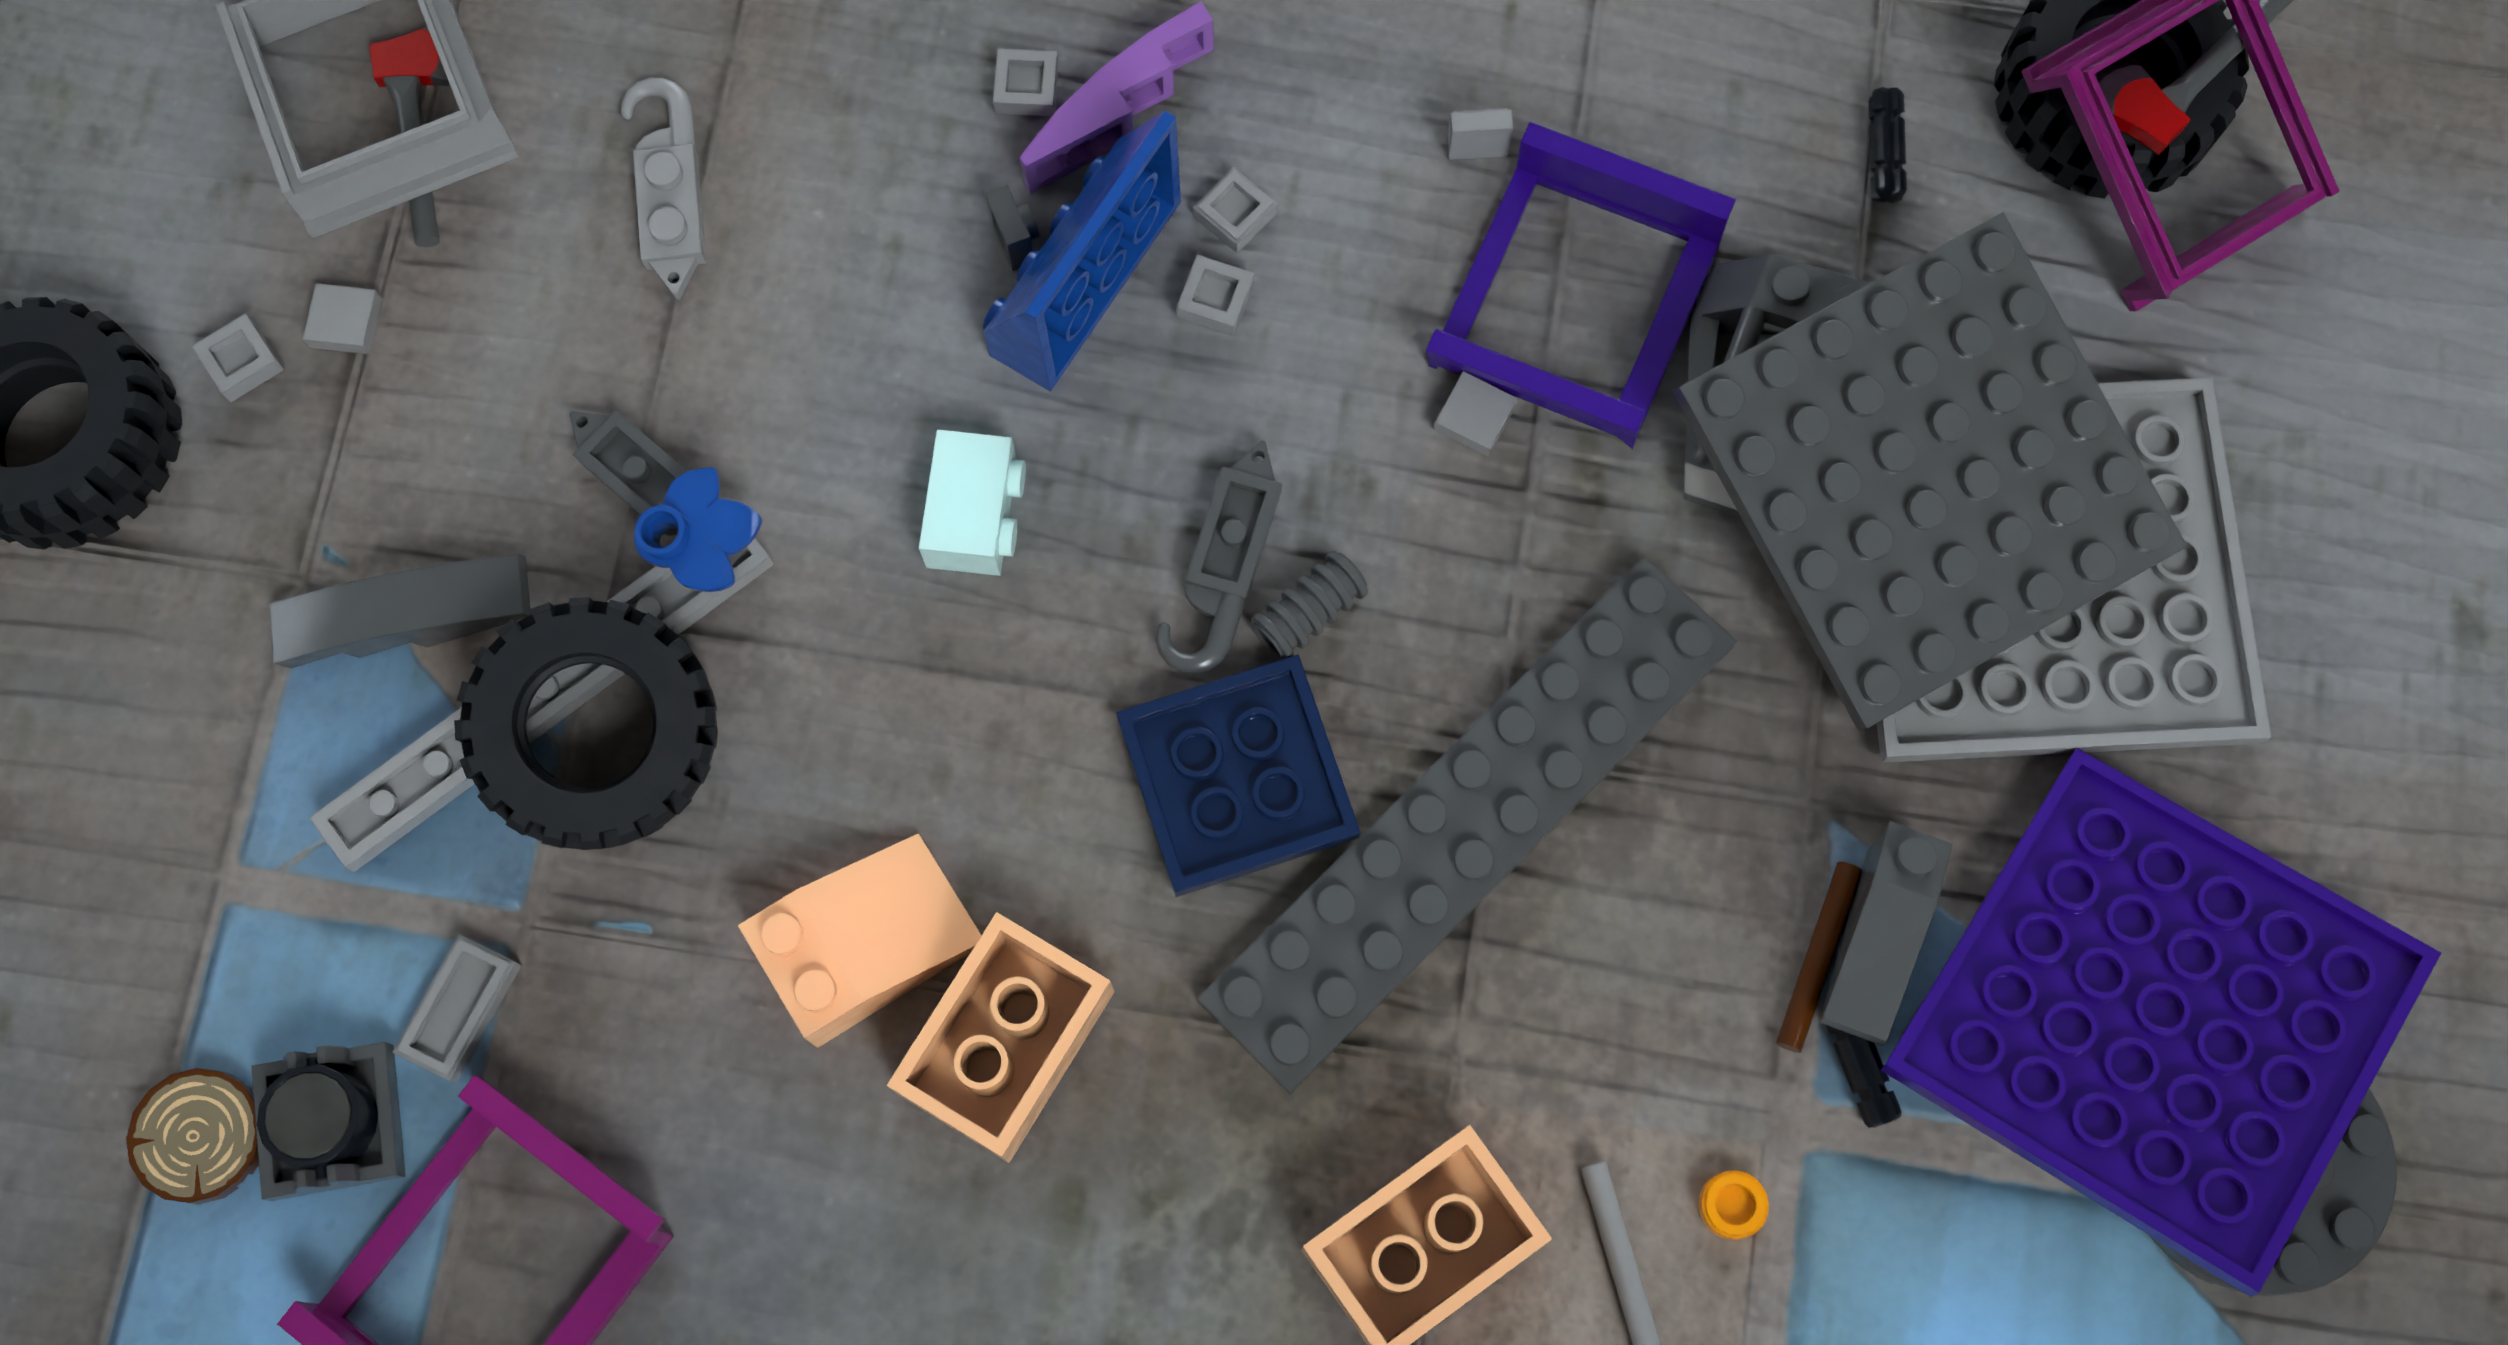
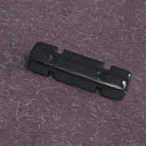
(1887, 145)
(1864, 1074)

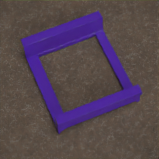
(1625, 190)

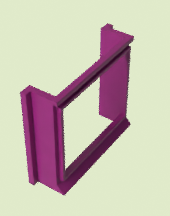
(2074, 71)
(327, 1321)

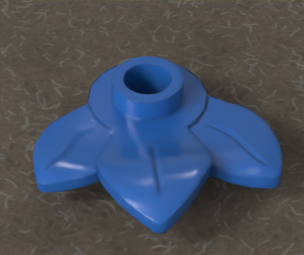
(706, 531)

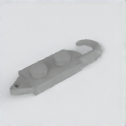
(668, 188)

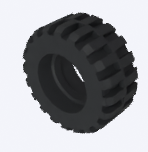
(2044, 118)
(122, 438)
(498, 705)

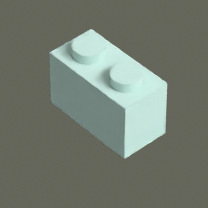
(970, 503)

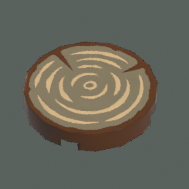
(194, 1136)

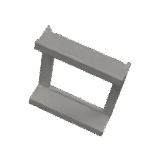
(387, 170)

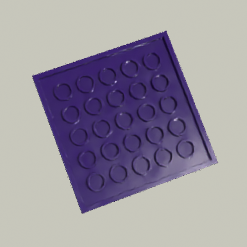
(2163, 1019)

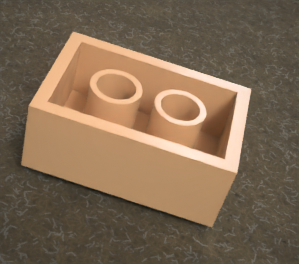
(1002, 1037)
(1426, 1243)

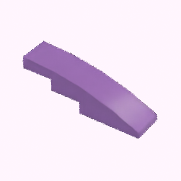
(1122, 88)

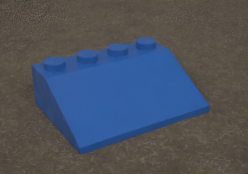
(1088, 254)

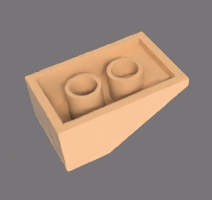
(860, 938)

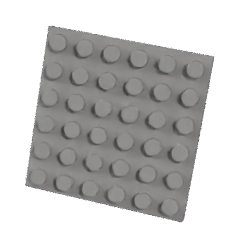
(2146, 662)

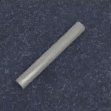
(1620, 1255)

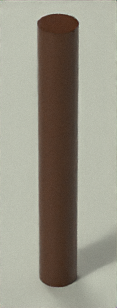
(1819, 957)

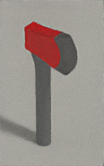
(403, 67)
(2159, 114)

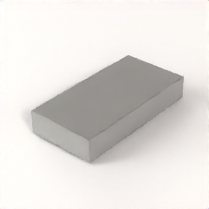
(457, 1009)

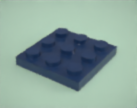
(1238, 775)

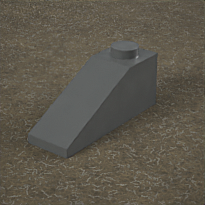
(1885, 931)

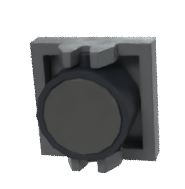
(327, 1120)

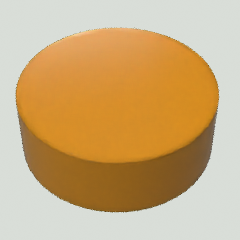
(1733, 1205)

